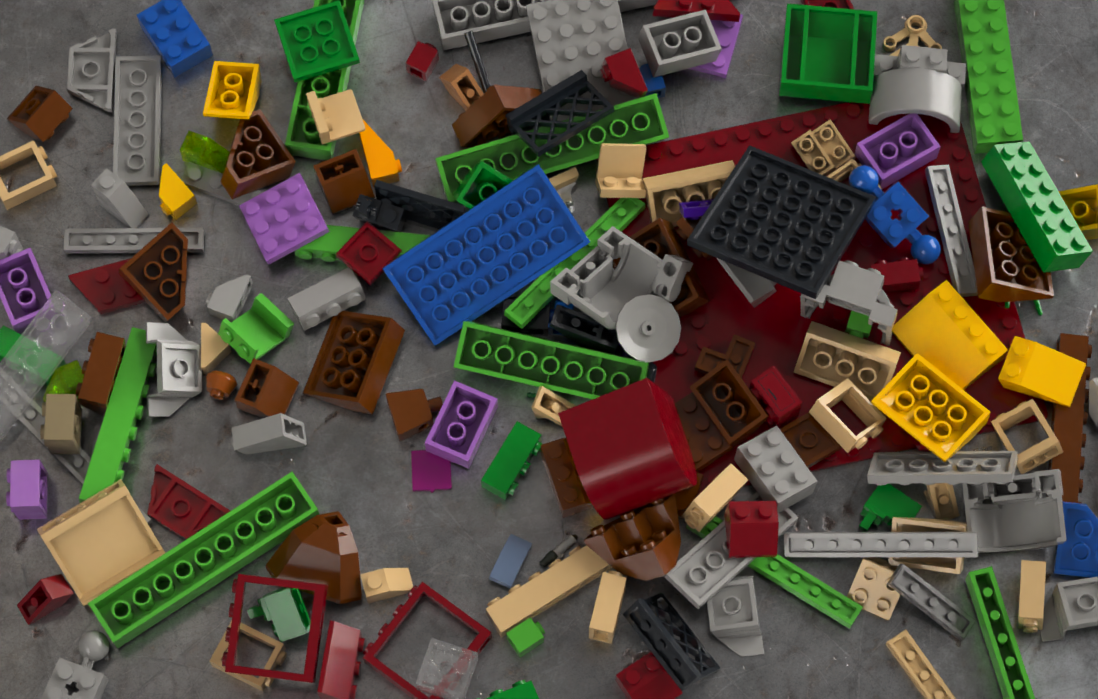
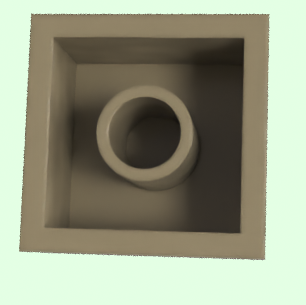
(62, 423)

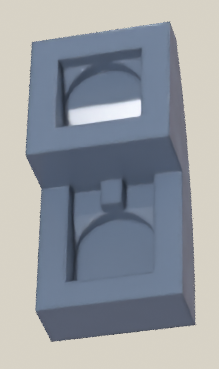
(510, 561)

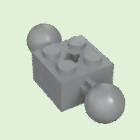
(68, 675)

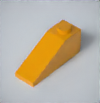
(379, 157)

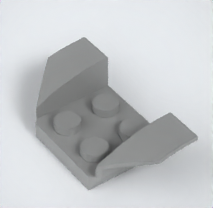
(177, 369)
(1070, 607)
(735, 615)

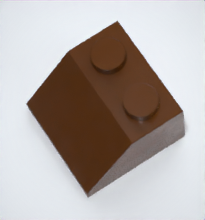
(40, 113)

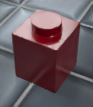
(422, 60)

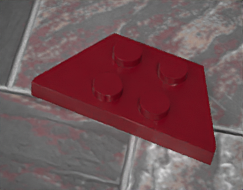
(716, 9)
(106, 288)
(181, 505)

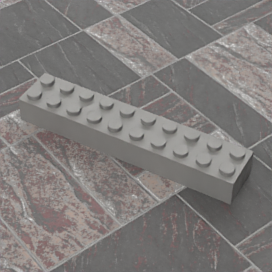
(492, 18)

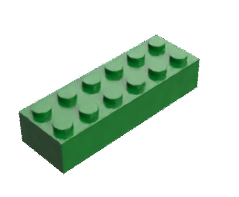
(1036, 206)

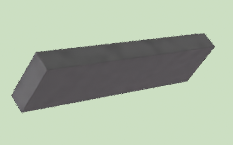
(931, 602)

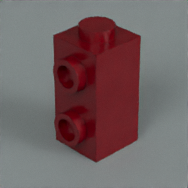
(900, 274)

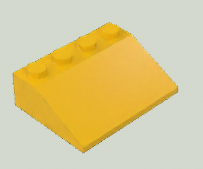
(950, 336)
(931, 408)

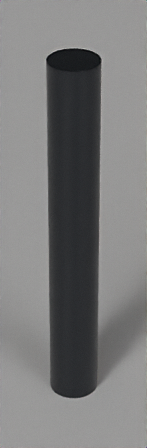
(477, 60)

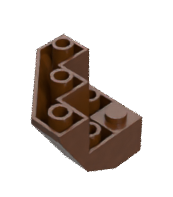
(640, 541)
(321, 554)

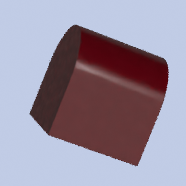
(629, 448)

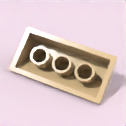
(695, 184)
(836, 355)

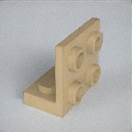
(335, 115)
(621, 171)
(871, 587)

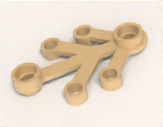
(914, 34)

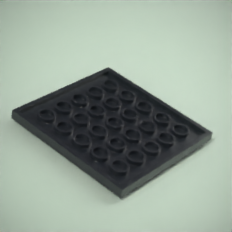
(781, 221)

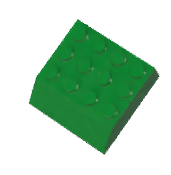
(828, 53)

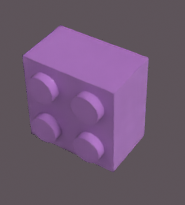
(27, 489)

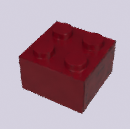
(775, 398)

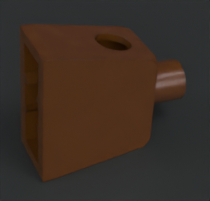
(412, 411)

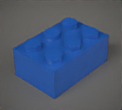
(175, 35)

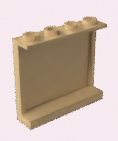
(101, 541)

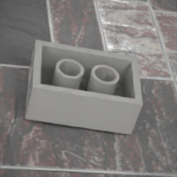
(679, 43)
(775, 469)

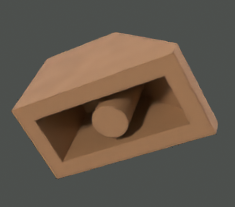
(461, 85)

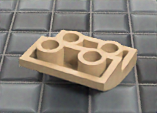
(823, 149)

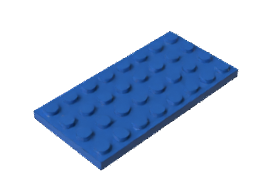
(486, 254)

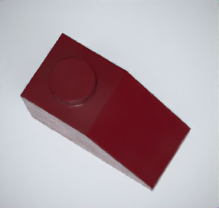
(44, 598)

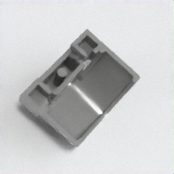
(918, 84)
(599, 288)
(857, 291)
(1018, 514)

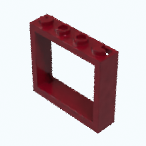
(400, 614)
(315, 631)

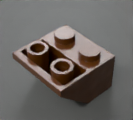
(343, 181)
(265, 390)

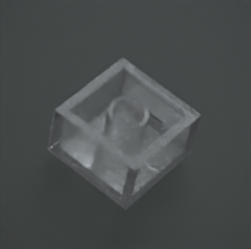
(446, 670)

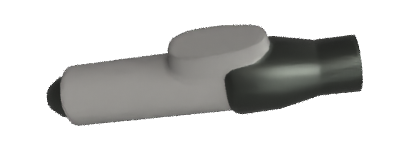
(558, 551)

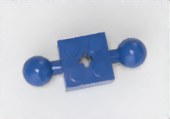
(911, 215)

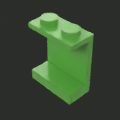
(257, 329)

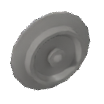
(648, 328)

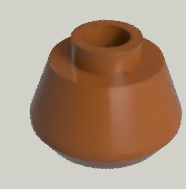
(220, 384)

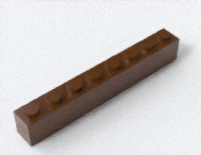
(1068, 422)

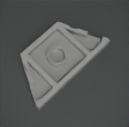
(93, 70)

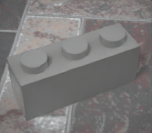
(326, 298)

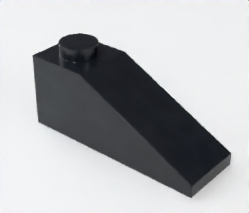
(584, 330)

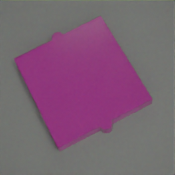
(430, 472)

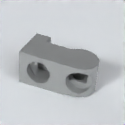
(671, 277)

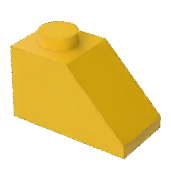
(174, 194)

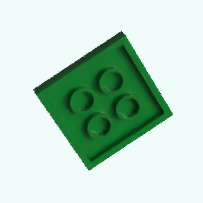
(317, 41)

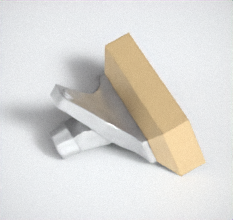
(563, 184)

